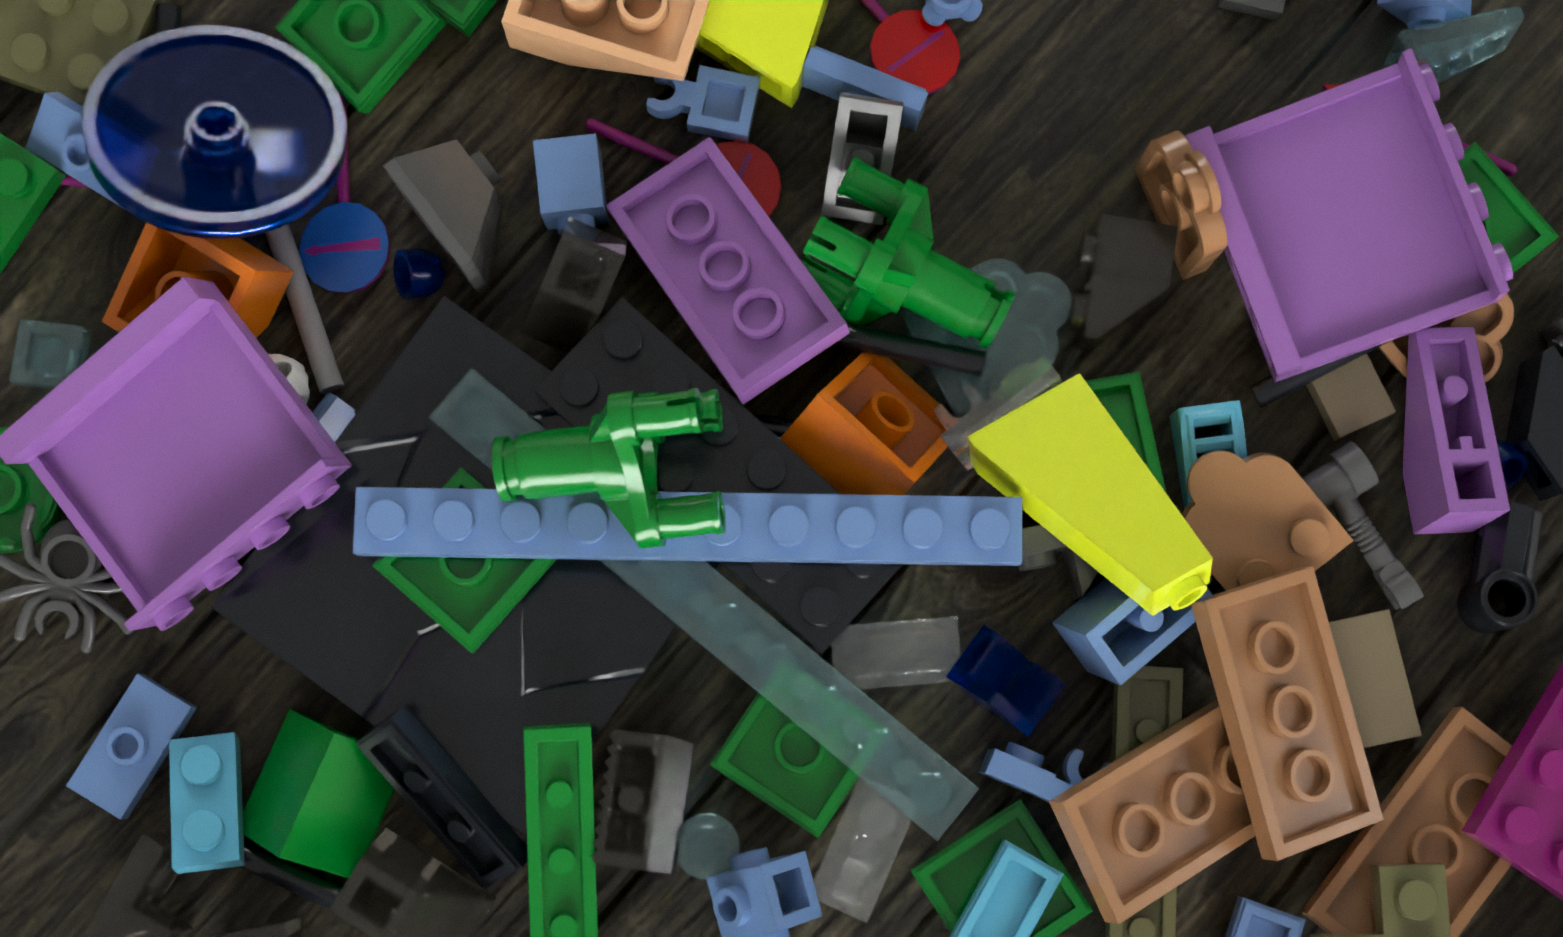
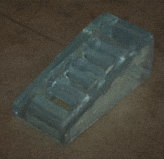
(1458, 42)

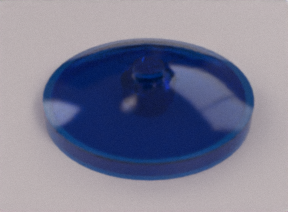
(214, 131)

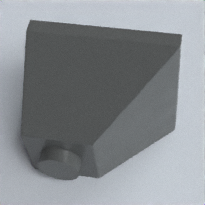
(455, 203)

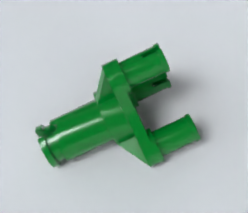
(902, 266)
(619, 462)

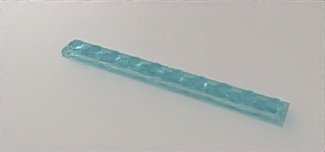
(752, 645)

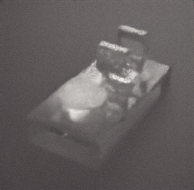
(1016, 389)
(860, 852)

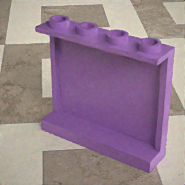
(1352, 219)
(177, 451)

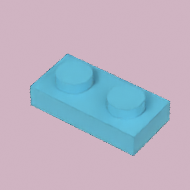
(206, 803)

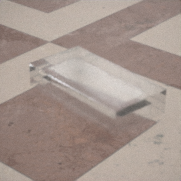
(897, 652)

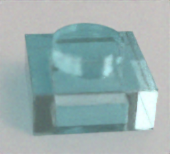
(48, 353)

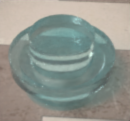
(707, 845)

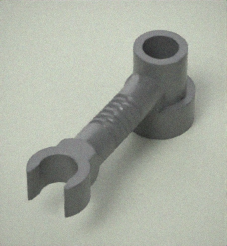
(1339, 485)

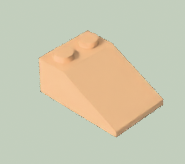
(609, 35)

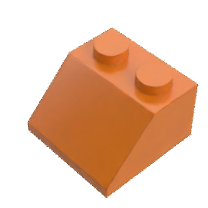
(241, 272)
(869, 429)

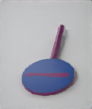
(345, 242)

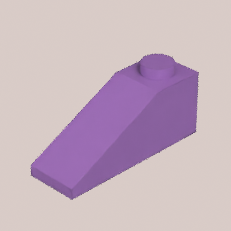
(1449, 436)

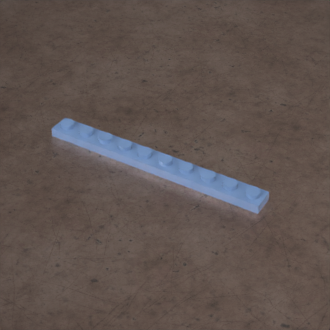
(757, 528)

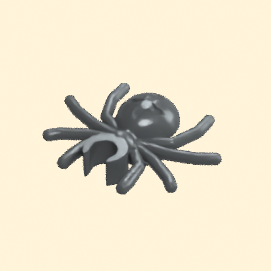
(66, 576)

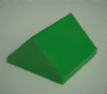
(317, 797)

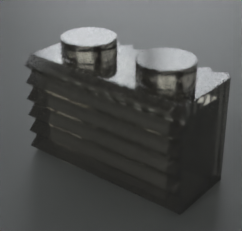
(643, 801)

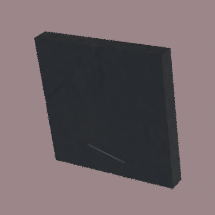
(556, 658)

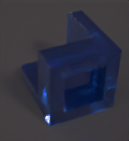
(1005, 681)

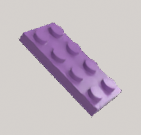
(727, 270)

